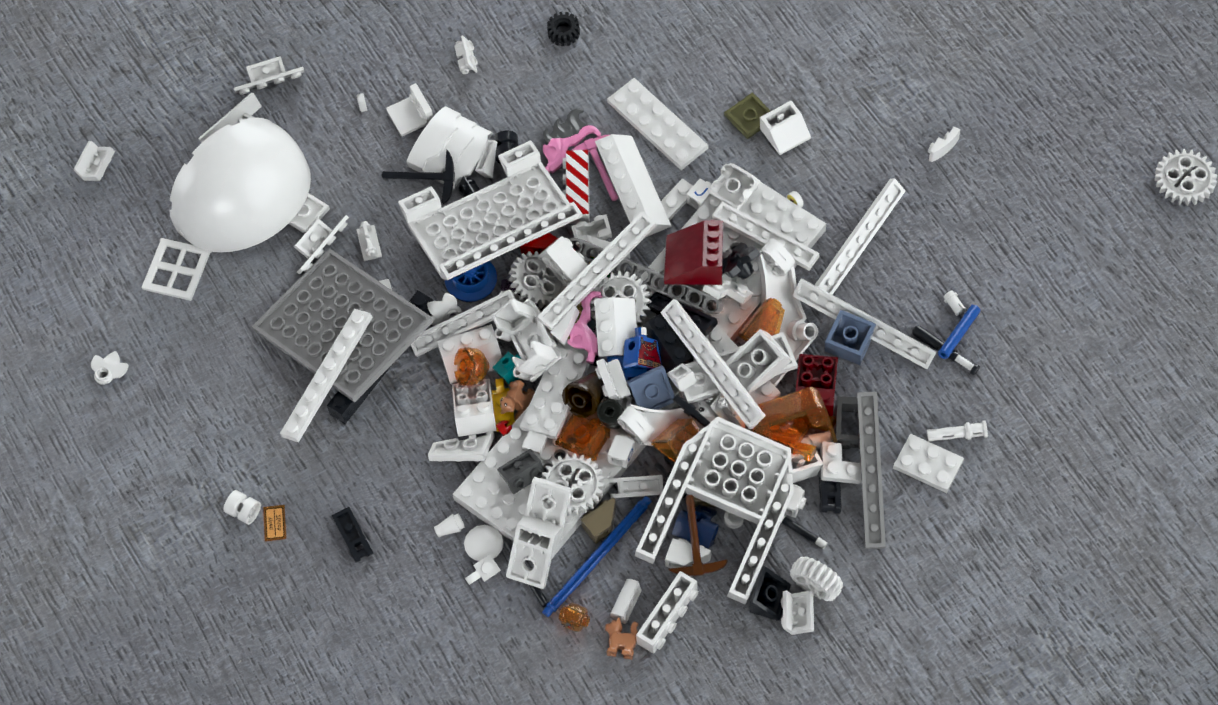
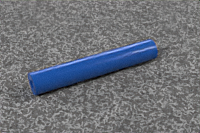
(959, 331)

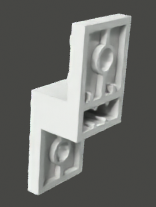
(539, 532)

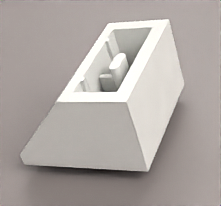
(784, 127)

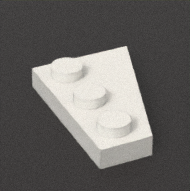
(470, 449)

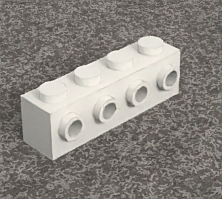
(667, 612)

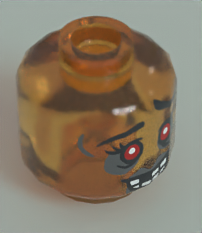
(574, 617)

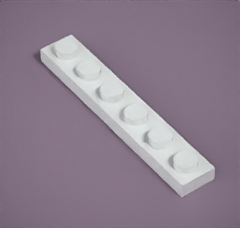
(762, 234)
(460, 323)

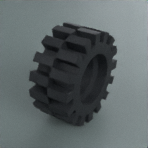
(563, 20)

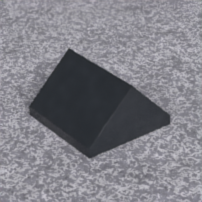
(768, 594)

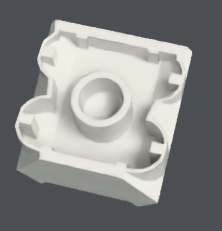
(734, 185)

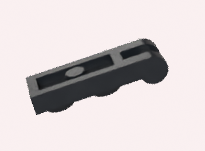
(827, 491)
(352, 534)

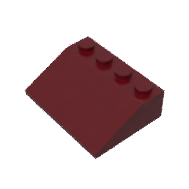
(695, 254)

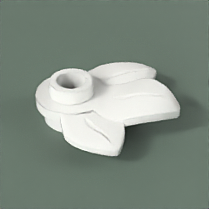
(442, 309)
(110, 366)

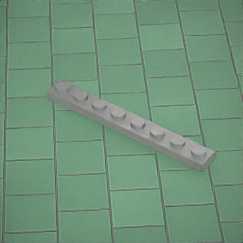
(871, 470)

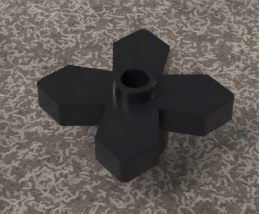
(739, 261)

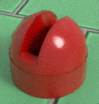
(502, 427)

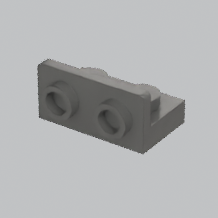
(521, 470)

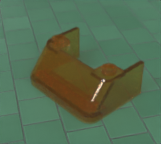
(791, 406)

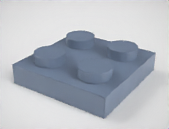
(652, 389)

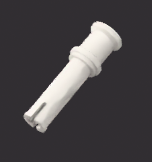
(966, 431)

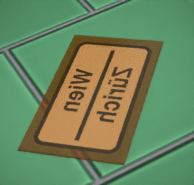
(274, 522)

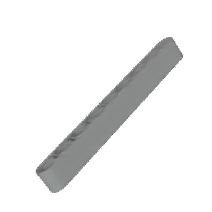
(653, 278)

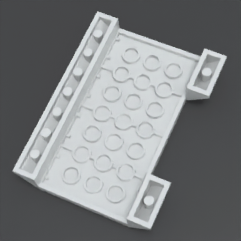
(491, 219)

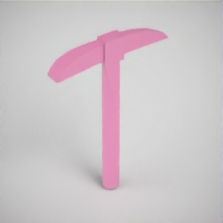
(590, 145)

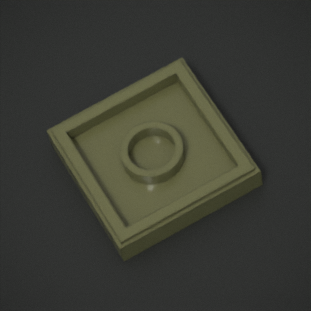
(747, 114)

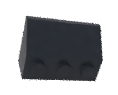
(671, 348)

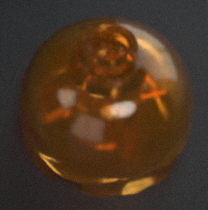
(471, 366)

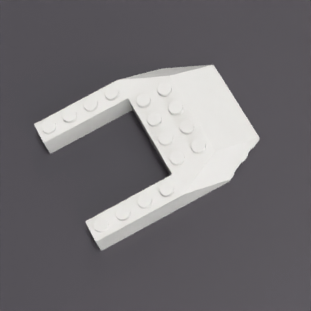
(734, 473)

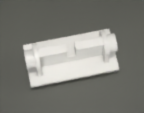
(465, 49)
(368, 241)
(725, 411)

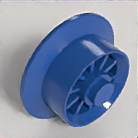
(474, 283)

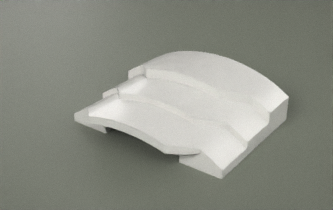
(451, 132)

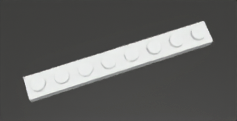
(860, 236)
(597, 270)
(882, 333)
(713, 364)
(326, 375)

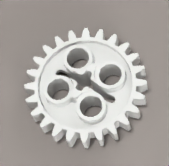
(1199, 187)
(534, 283)
(621, 284)
(589, 489)

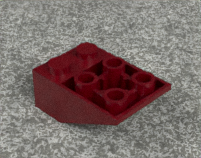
(818, 373)

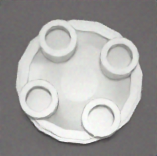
(483, 541)

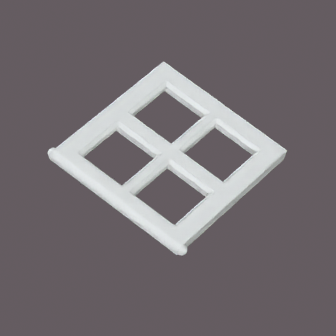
(175, 269)

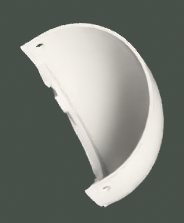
(240, 187)

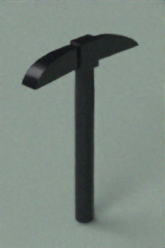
(447, 176)

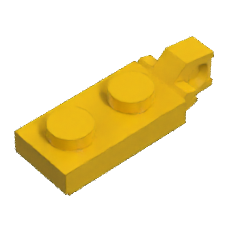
(496, 396)

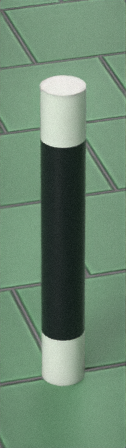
(804, 532)

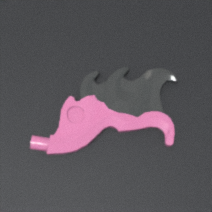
(563, 137)

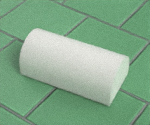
(626, 600)

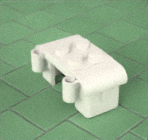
(531, 338)

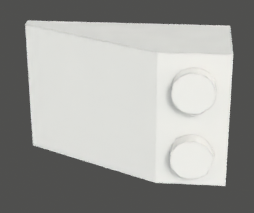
(758, 361)

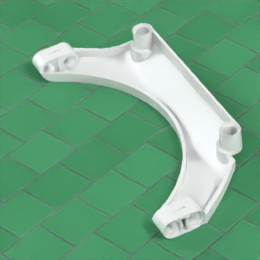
(777, 282)

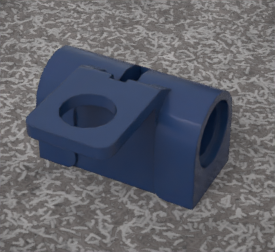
(706, 528)

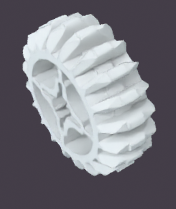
(817, 578)

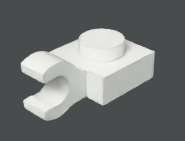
(485, 569)

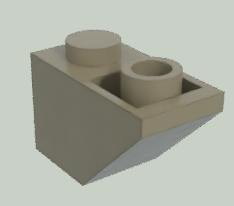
(600, 521)

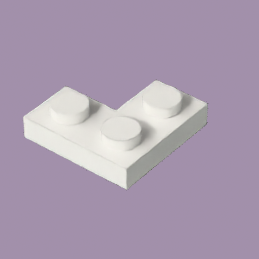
(732, 289)
(834, 468)

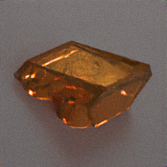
(583, 436)

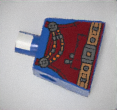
(641, 351)

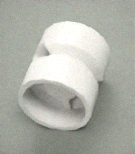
(242, 507)

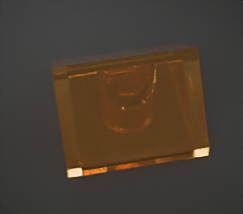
(674, 437)

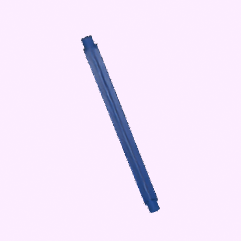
(596, 556)

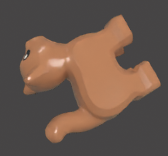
(516, 399)
(622, 641)

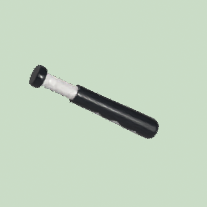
(936, 343)

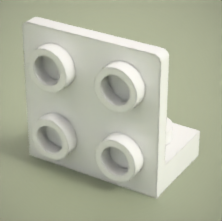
(411, 112)

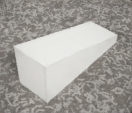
(486, 162)
(564, 327)

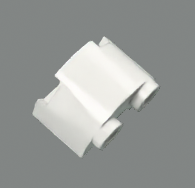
(587, 231)

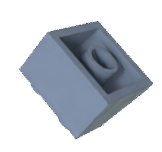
(849, 337)

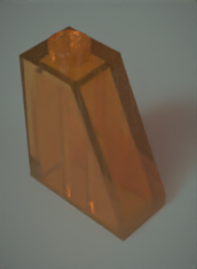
(767, 317)

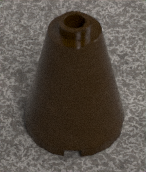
(584, 395)

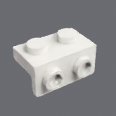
(93, 162)
(614, 381)
(797, 612)

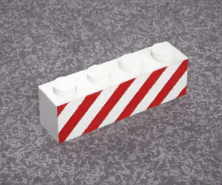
(577, 181)

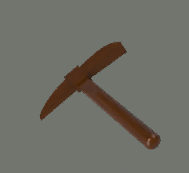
(698, 567)

